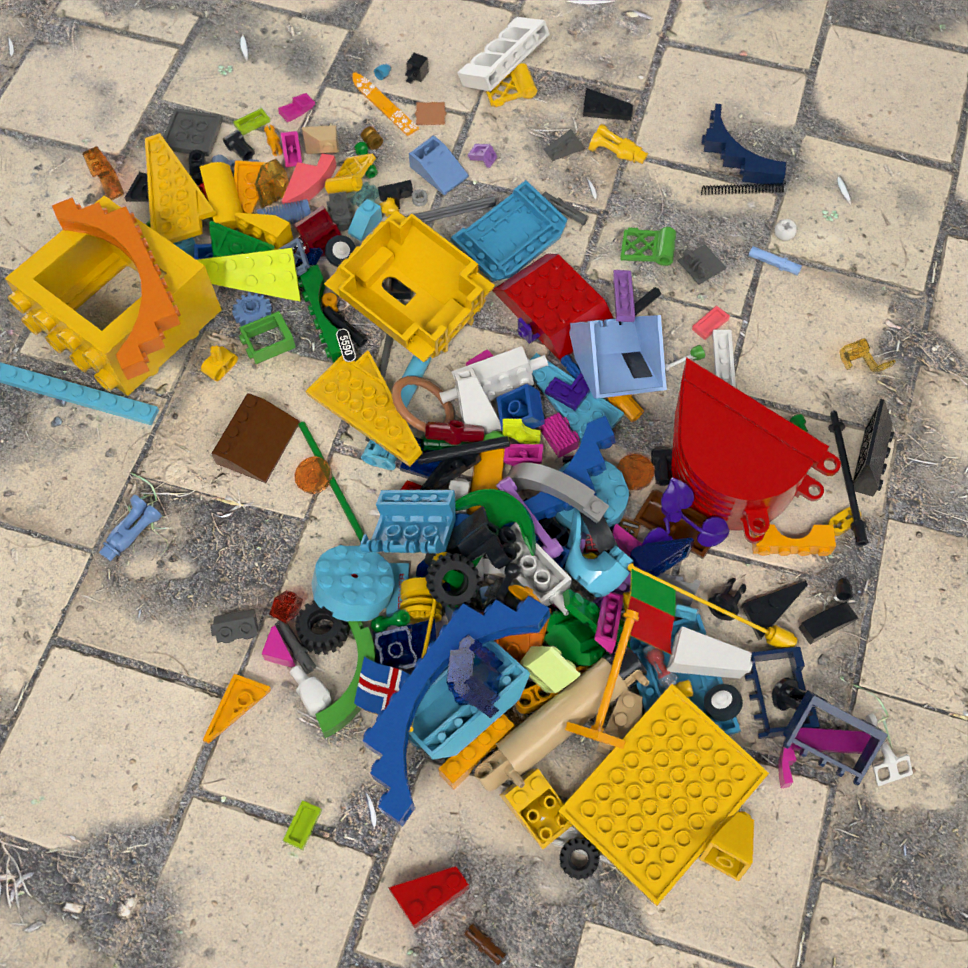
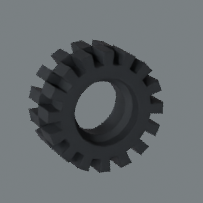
(567, 865)

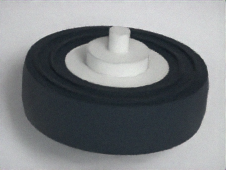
(338, 249)
(723, 702)

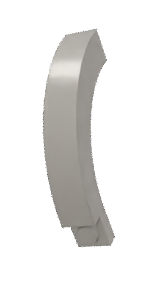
(560, 485)

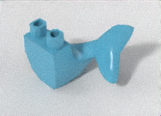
(599, 574)

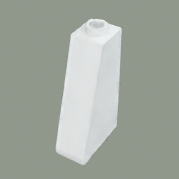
(707, 656)

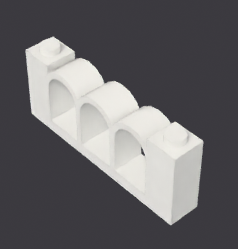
(503, 54)

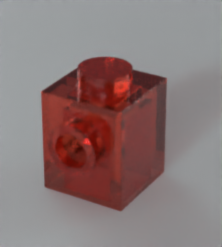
(286, 606)

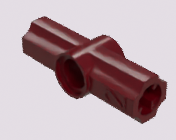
(454, 432)

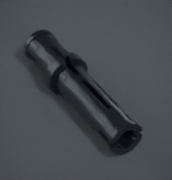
(339, 321)

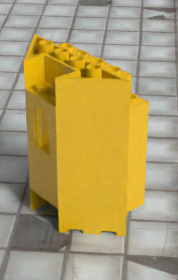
(438, 273)

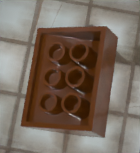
(255, 438)

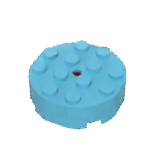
(611, 489)
(352, 583)

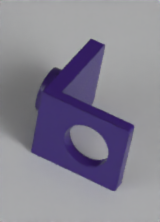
(525, 331)

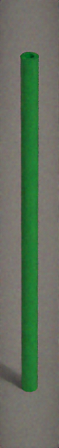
(333, 483)

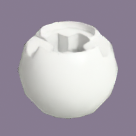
(785, 229)

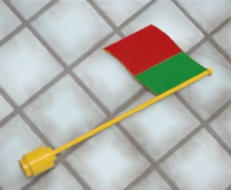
(656, 607)

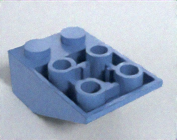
(437, 165)

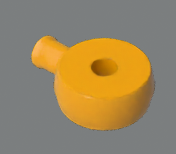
(331, 300)

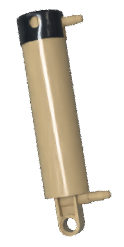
(546, 726)

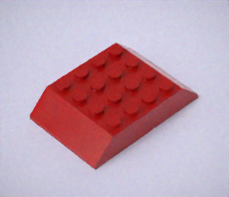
(550, 298)

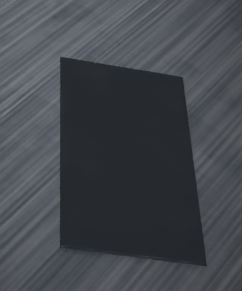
(637, 364)

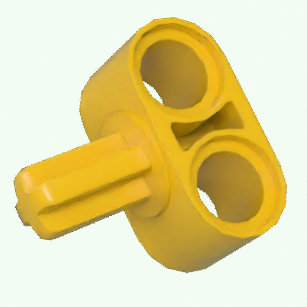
(219, 362)

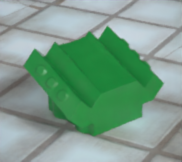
(573, 639)

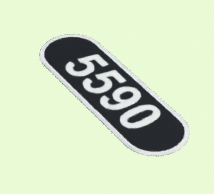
(346, 345)

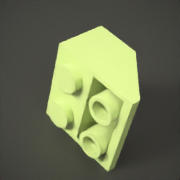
(549, 668)

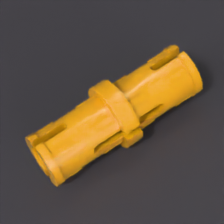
(273, 140)

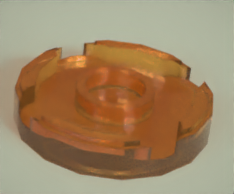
(636, 471)
(313, 475)

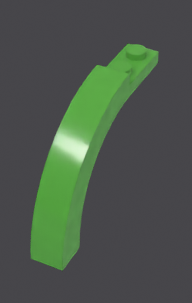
(344, 709)

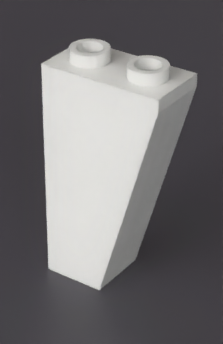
(474, 403)

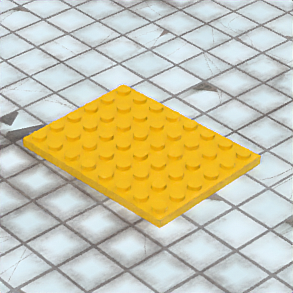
(663, 794)

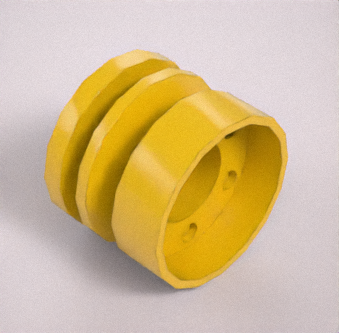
(418, 601)

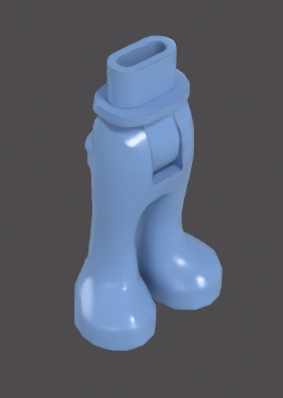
(121, 536)

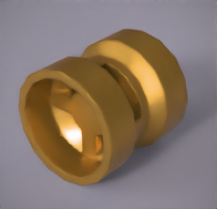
(370, 136)

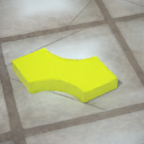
(516, 429)

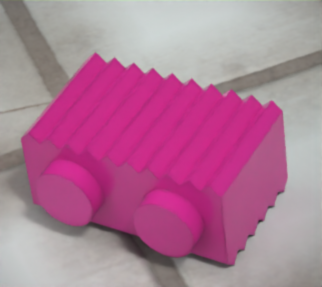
(559, 435)

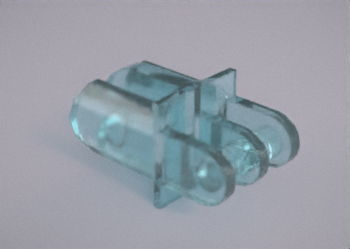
(366, 192)

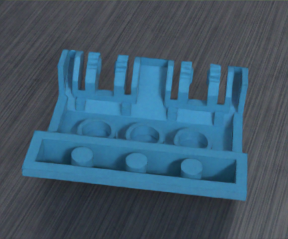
(412, 522)

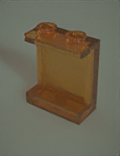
(100, 167)

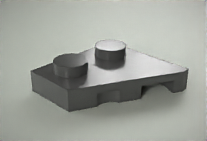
(564, 146)

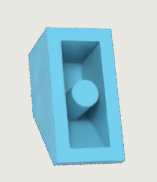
(365, 220)

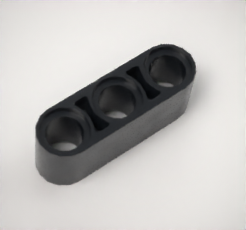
(196, 159)

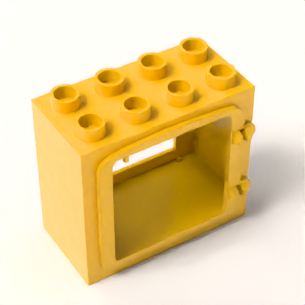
(76, 267)

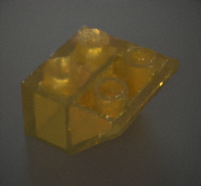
(271, 183)

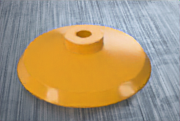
(522, 593)

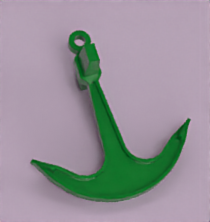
(500, 510)

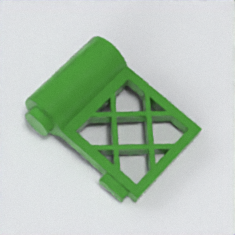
(662, 250)

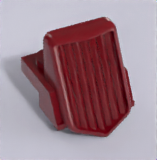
(317, 229)

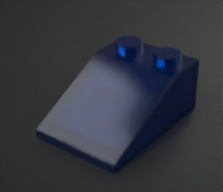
(661, 556)

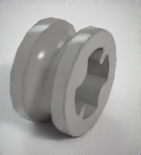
(418, 194)

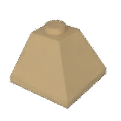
(321, 139)

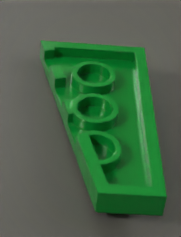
(586, 611)

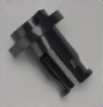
(727, 601)
(787, 695)

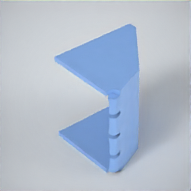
(600, 357)

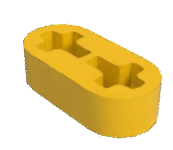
(841, 518)

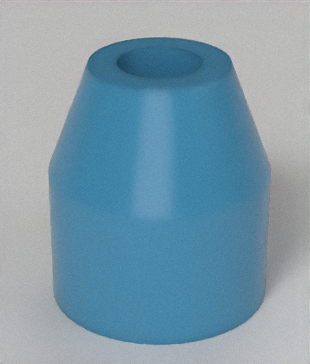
(382, 71)

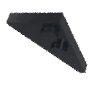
(449, 470)
(769, 608)

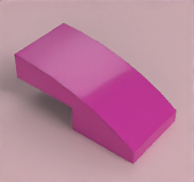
(298, 107)
(786, 759)

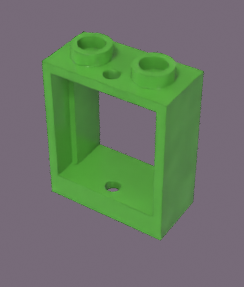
(261, 326)

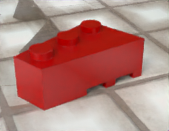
(429, 894)

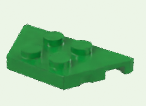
(231, 242)

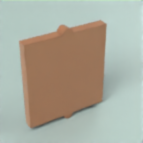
(430, 113)

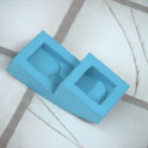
(686, 612)

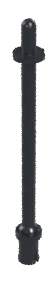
(857, 525)

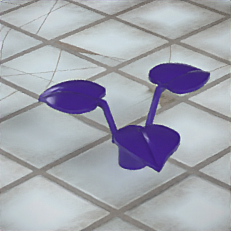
(678, 497)

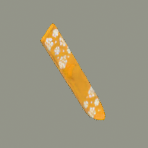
(384, 104)

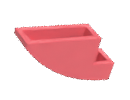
(309, 179)

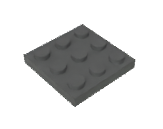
(192, 131)

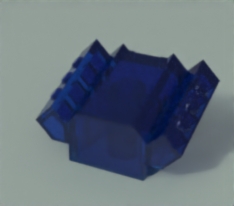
(402, 645)
(474, 676)

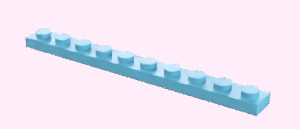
(78, 394)

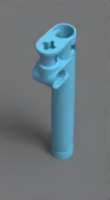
(375, 454)

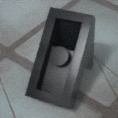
(396, 191)

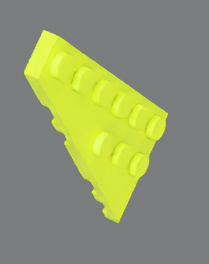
(257, 272)

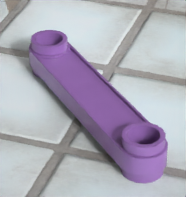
(550, 546)

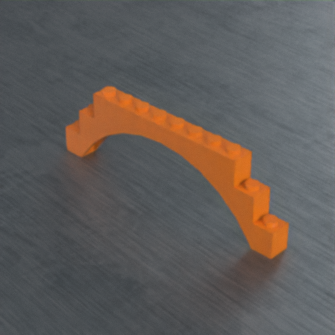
(155, 310)

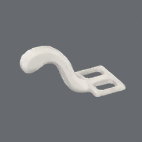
(890, 760)

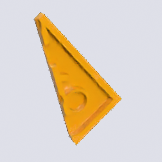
(236, 701)

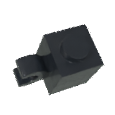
(417, 68)

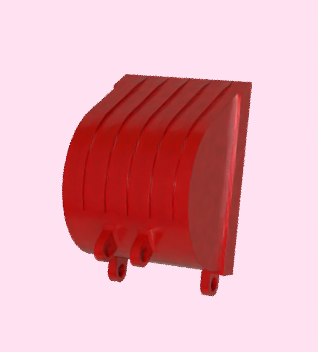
(741, 454)

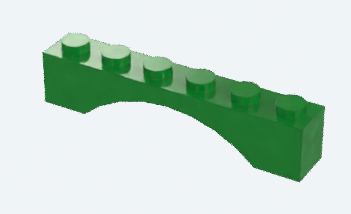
(314, 287)

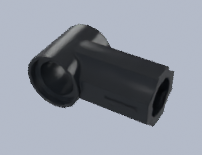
(237, 143)
(662, 461)

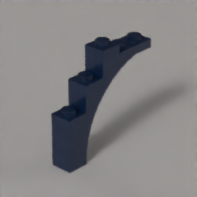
(752, 166)

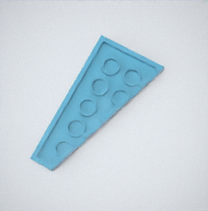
(589, 409)

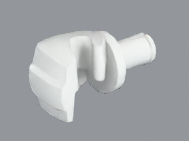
(311, 690)

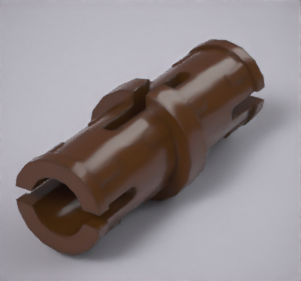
(485, 944)

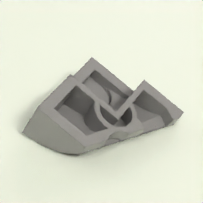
(681, 583)

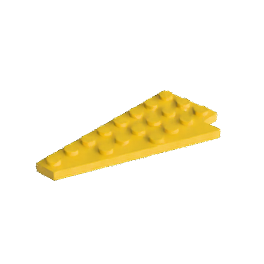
(174, 197)

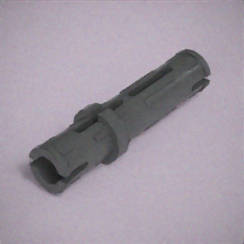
(566, 209)
(299, 652)

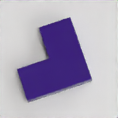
(572, 395)

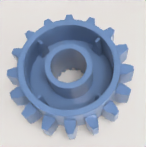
(251, 308)

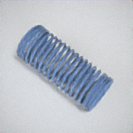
(290, 210)

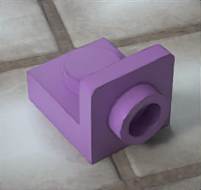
(483, 153)

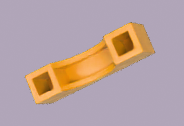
(818, 541)
(459, 767)

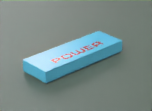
(400, 573)

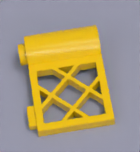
(522, 83)
(347, 177)

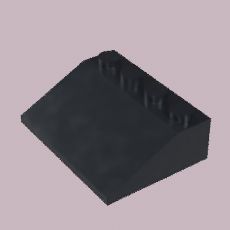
(874, 451)

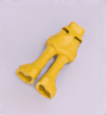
(625, 149)

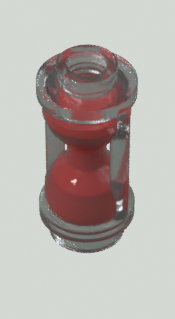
(656, 658)

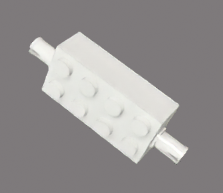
(501, 373)
(539, 573)

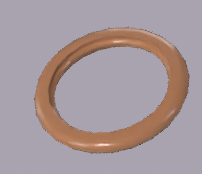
(403, 411)

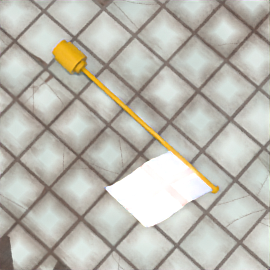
(379, 681)

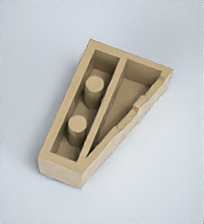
(623, 718)

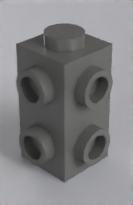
(339, 206)
(235, 626)

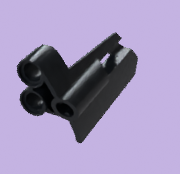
(480, 536)

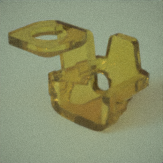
(861, 349)

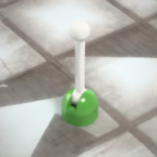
(696, 353)

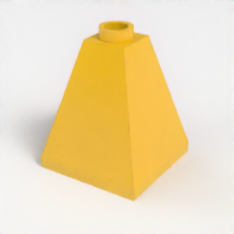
(732, 847)

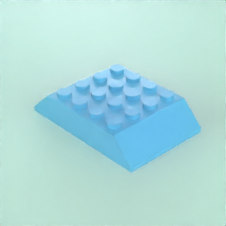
(447, 728)

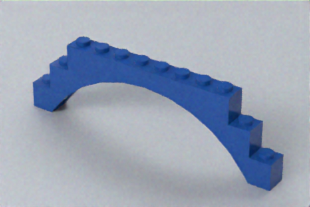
(585, 463)
(392, 726)

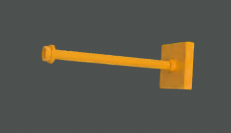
(596, 730)

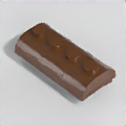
(651, 517)

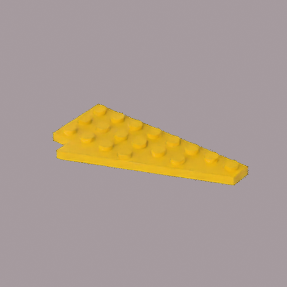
(364, 401)

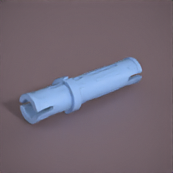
(772, 259)

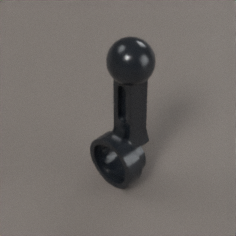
(511, 572)

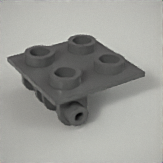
(701, 264)

